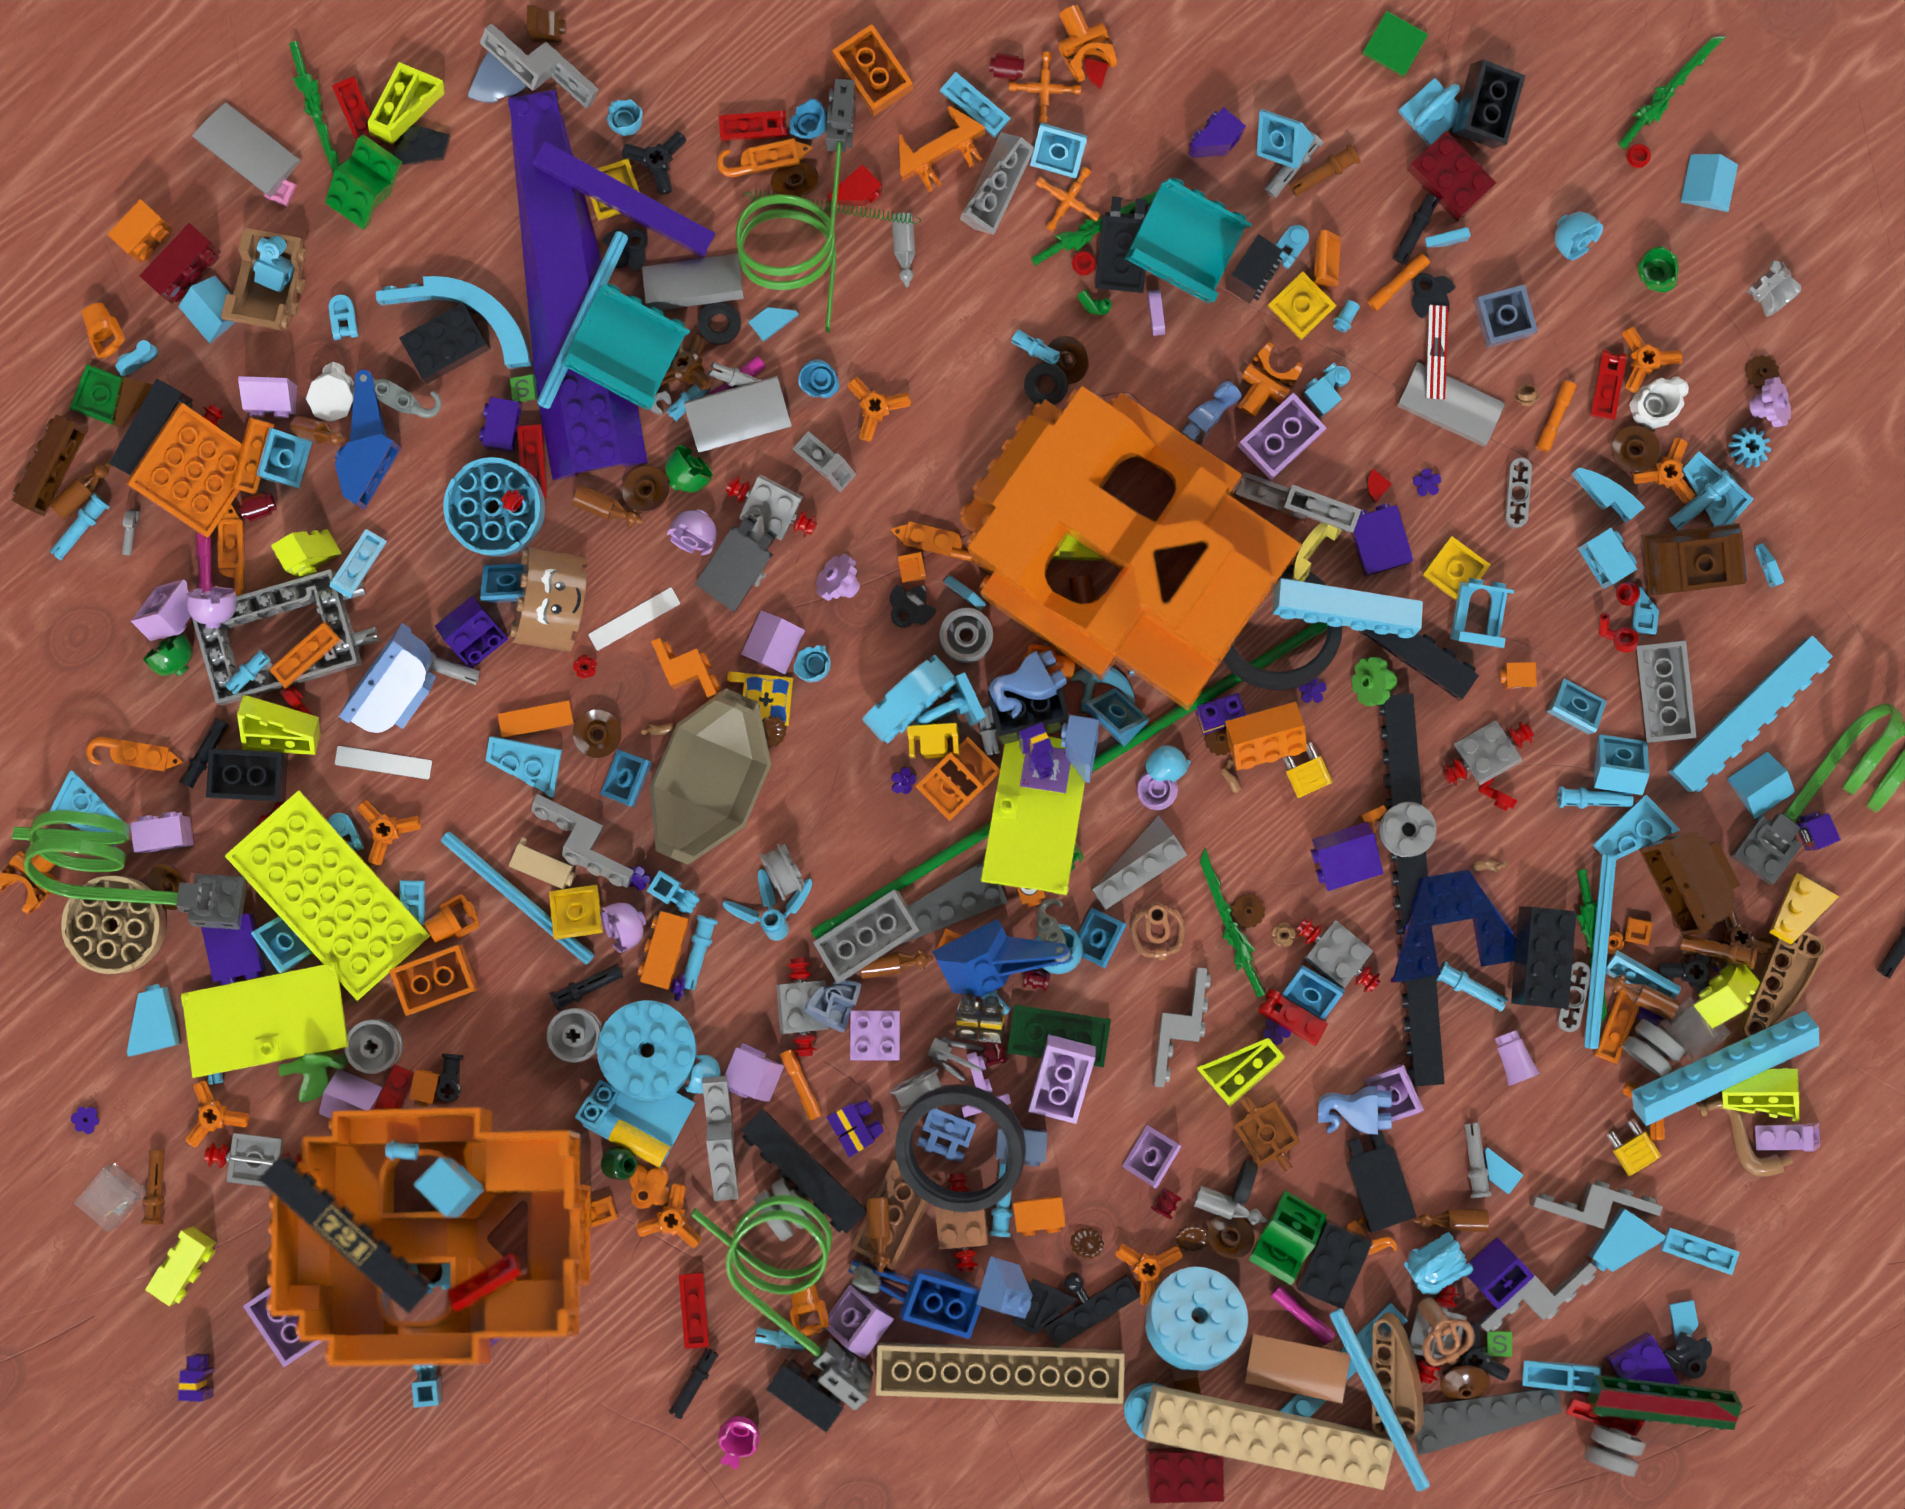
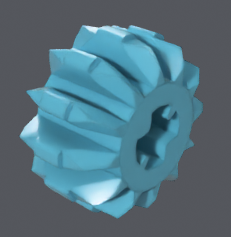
(1756, 442)

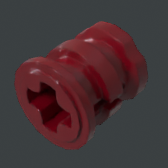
(1036, 978)
(993, 1053)
(1166, 1203)

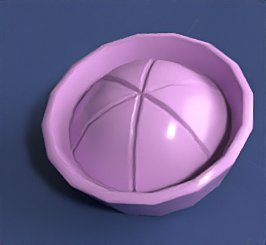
(1159, 798)

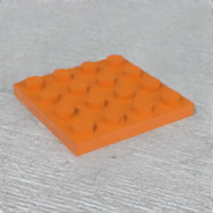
(189, 470)

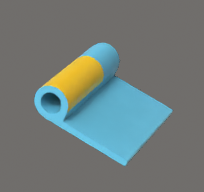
(646, 1126)

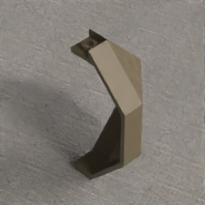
(709, 777)

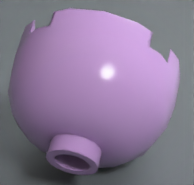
(693, 531)
(211, 606)
(624, 925)

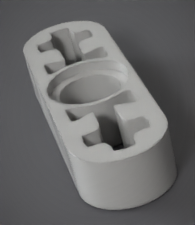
(1522, 511)
(1577, 1016)

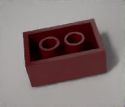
(1451, 176)
(180, 264)
(1184, 1476)

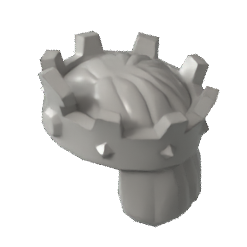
(1775, 288)

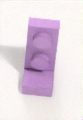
(980, 1083)
(1788, 1137)

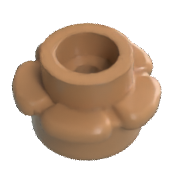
(1527, 395)
(1288, 939)

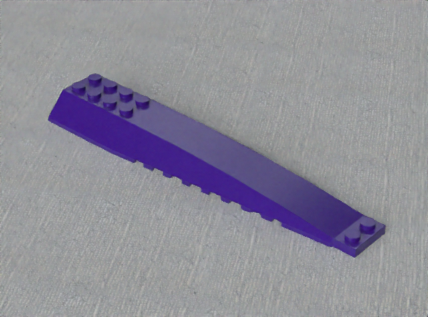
(586, 422)

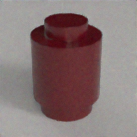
(1007, 66)
(257, 506)

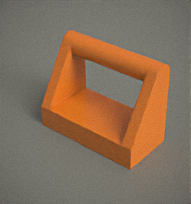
(1327, 259)

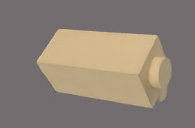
(542, 866)

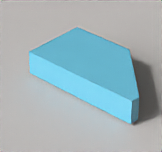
(1448, 238)
(771, 321)
(1768, 566)
(966, 593)
(1645, 615)
(413, 898)
(1501, 1172)
(1683, 1317)

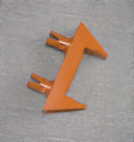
(954, 140)

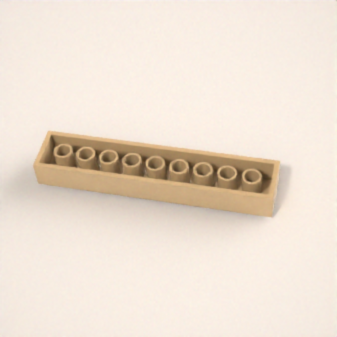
(1000, 1372)
(1267, 1437)

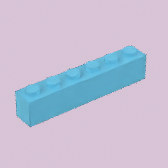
(1347, 608)

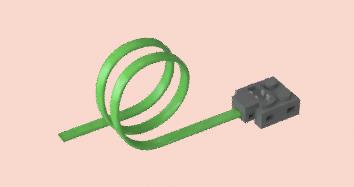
(838, 137)
(1770, 844)
(210, 900)
(840, 1367)

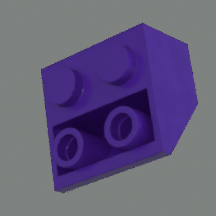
(1218, 137)
(471, 632)
(1498, 1273)

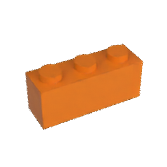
(663, 949)

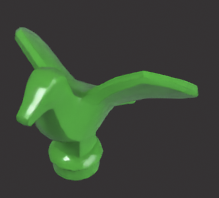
(314, 1071)

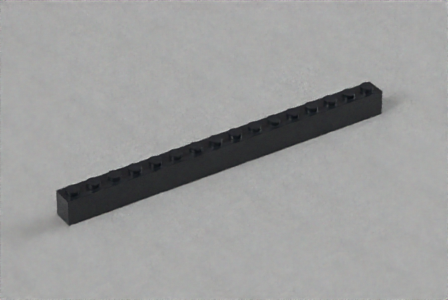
(1405, 786)

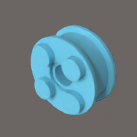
(1136, 1406)

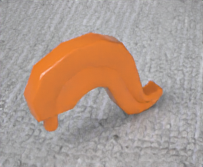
(1379, 1243)

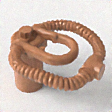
(1157, 914)
(1441, 1326)

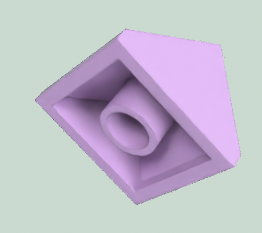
(773, 642)
(348, 1093)
(1403, 1096)
(1151, 1156)

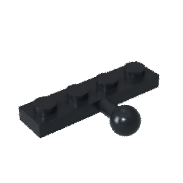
(1091, 1309)

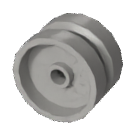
(560, 1035)
(1655, 1046)
(360, 1050)
(781, 1227)
(1613, 1453)

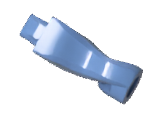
(1207, 415)
(1028, 681)
(1357, 1109)

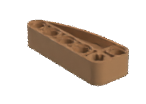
(1790, 981)
(1405, 1385)

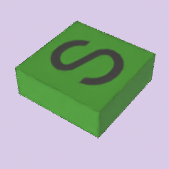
(524, 388)
(1499, 1343)

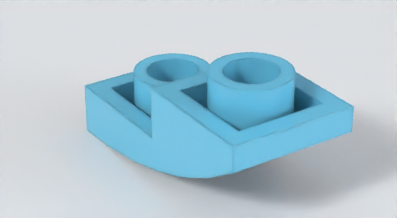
(597, 1105)

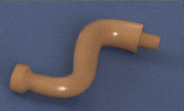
(1756, 1166)

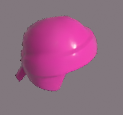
(737, 1438)

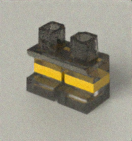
(977, 1016)

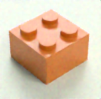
(140, 231)

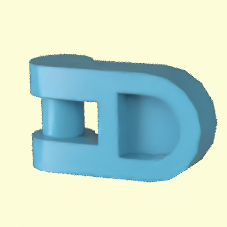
(1296, 240)
(342, 309)
(133, 361)
(344, 826)

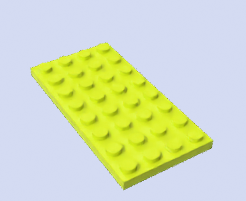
(327, 894)

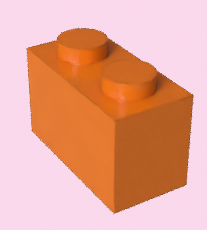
(1039, 1215)

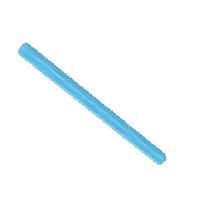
(602, 277)
(513, 894)
(1600, 950)
(1379, 1399)

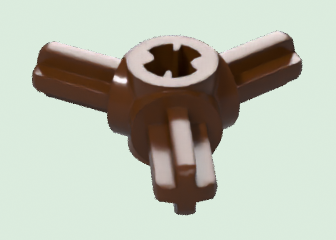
(688, 366)
(1747, 940)

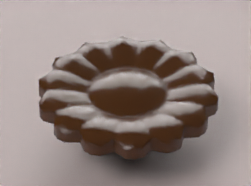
(1761, 369)
(774, 730)
(1217, 742)
(1248, 911)
(1192, 1237)
(1087, 1243)

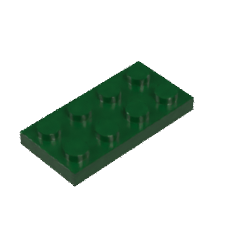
(1032, 1025)

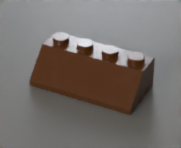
(49, 465)

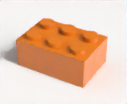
(874, 68)
(1266, 736)
(434, 980)

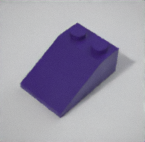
(1641, 1361)

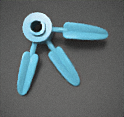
(772, 921)

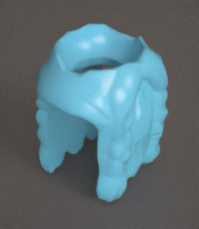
(1437, 1264)

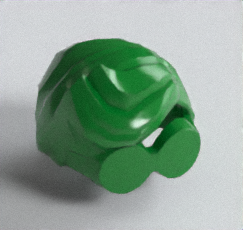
(1658, 269)

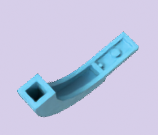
(449, 289)

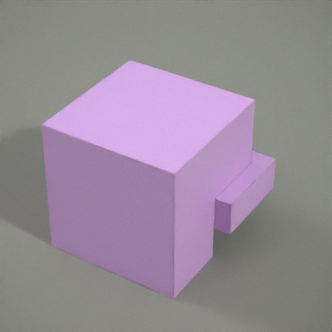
(752, 1073)

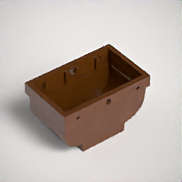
(1693, 559)
(1697, 880)

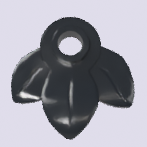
(631, 254)
(1435, 294)
(912, 603)
(1689, 1352)

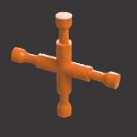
(1045, 87)
(1068, 199)

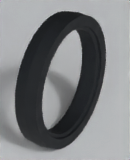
(1293, 678)
(941, 1196)

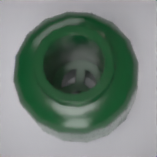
(618, 1163)

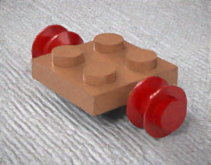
(961, 1228)

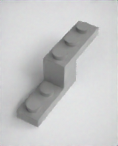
(539, 66)
(1298, 502)
(581, 842)
(1181, 1027)
(720, 1138)
(1596, 1204)
(1540, 1298)

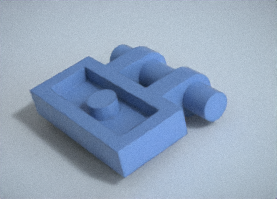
(950, 1128)

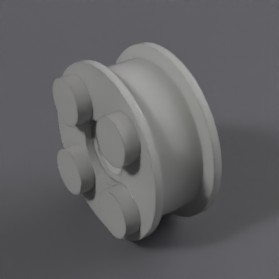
(966, 619)
(1422, 823)
(782, 871)
(914, 1087)

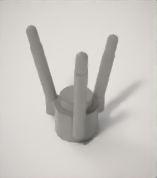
(941, 1051)

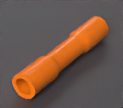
(1410, 271)
(1561, 402)
(807, 1098)

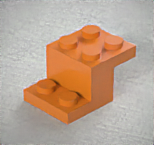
(686, 668)
(958, 779)

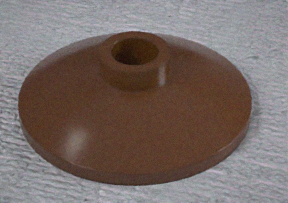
(795, 179)
(1070, 346)
(1635, 438)
(641, 480)
(584, 733)
(165, 878)
(1236, 1230)
(1465, 1382)

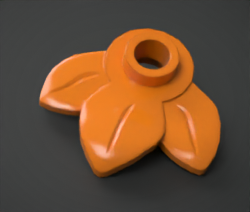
(651, 1183)

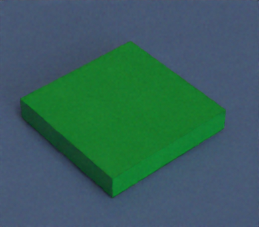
(1395, 44)
(96, 394)

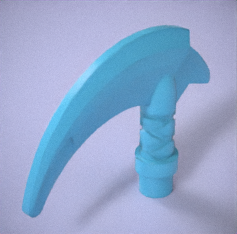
(1113, 678)

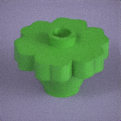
(1373, 681)

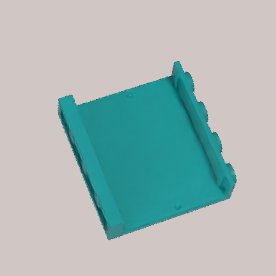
(1187, 239)
(625, 345)

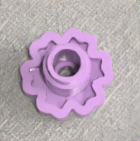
(1772, 403)
(838, 578)

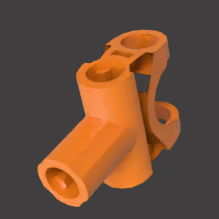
(1083, 42)
(1266, 382)
(34, 897)

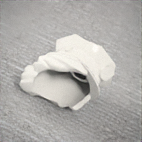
(331, 393)
(1658, 402)

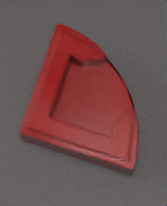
(1095, 71)
(1377, 485)

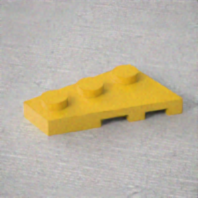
(1800, 908)

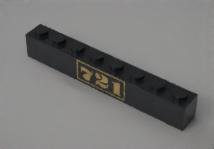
(344, 1233)

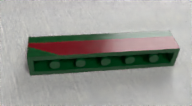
(1664, 1402)

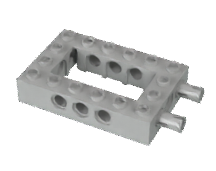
(273, 601)

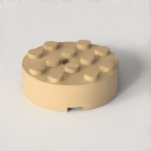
(119, 951)

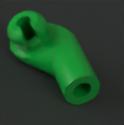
(1095, 307)

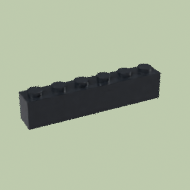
(1429, 661)
(804, 1171)

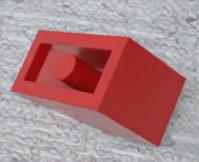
(858, 189)

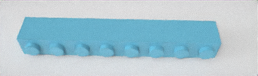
(1750, 714)
(1725, 1068)

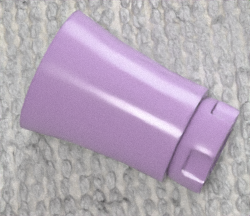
(1515, 1058)

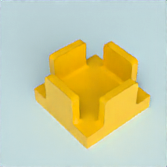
(933, 739)

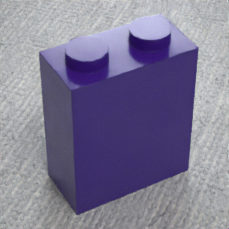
(1381, 540)
(1346, 856)
(233, 952)

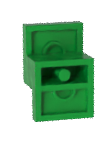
(363, 182)
(1287, 1237)

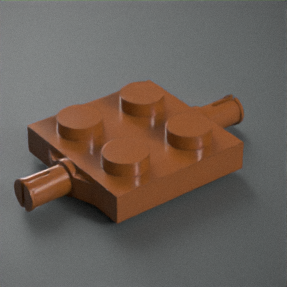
(1266, 1133)

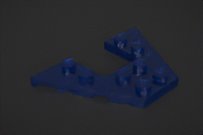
(1447, 900)

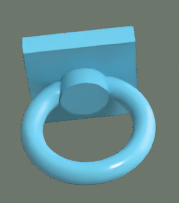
(1432, 110)
(962, 701)

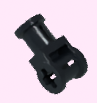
(451, 1076)

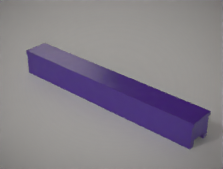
(623, 199)

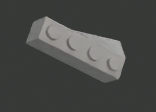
(997, 183)
(1144, 859)

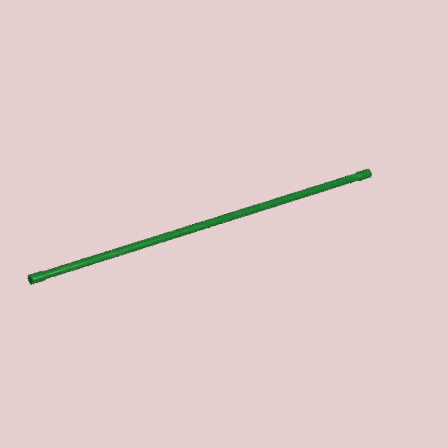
(1100, 760)

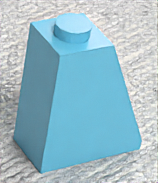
(153, 1022)
(1623, 1241)

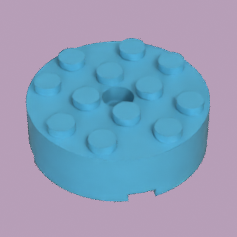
(469, 500)
(909, 699)
(643, 1025)
(1220, 1313)

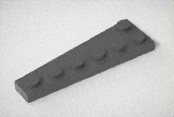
(955, 901)
(1464, 1420)

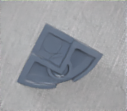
(494, 82)
(834, 1004)

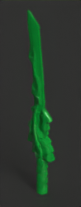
(1663, 93)
(312, 102)
(1084, 234)
(1588, 918)
(1232, 933)

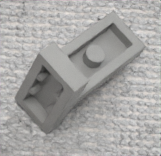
(825, 461)

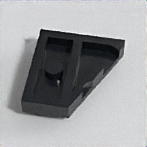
(421, 145)
(1045, 1306)

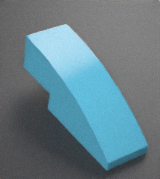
(1607, 492)
(1559, 1375)

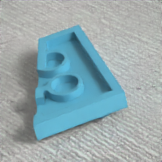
(1700, 472)
(527, 761)
(78, 796)
(1635, 829)

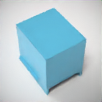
(449, 1187)

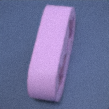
(1156, 312)

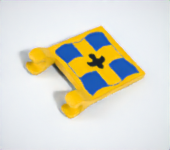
(770, 692)

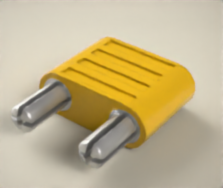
(1309, 775)
(1636, 1151)

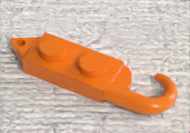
(765, 158)
(931, 540)
(231, 548)
(134, 754)

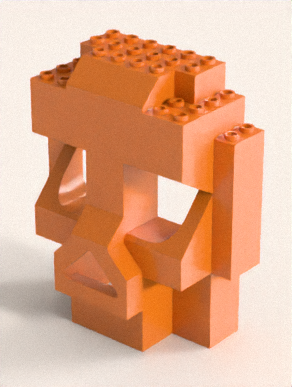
(1052, 488)
(513, 1167)

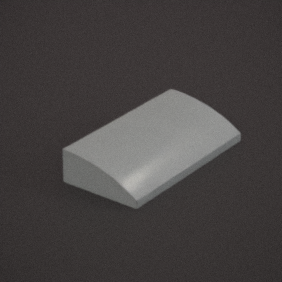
(246, 149)
(693, 282)
(1461, 412)
(737, 414)
(1666, 691)
(866, 936)

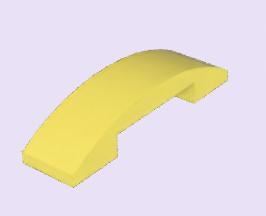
(1314, 539)

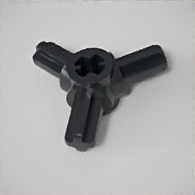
(662, 167)
(1682, 969)
(1488, 1365)

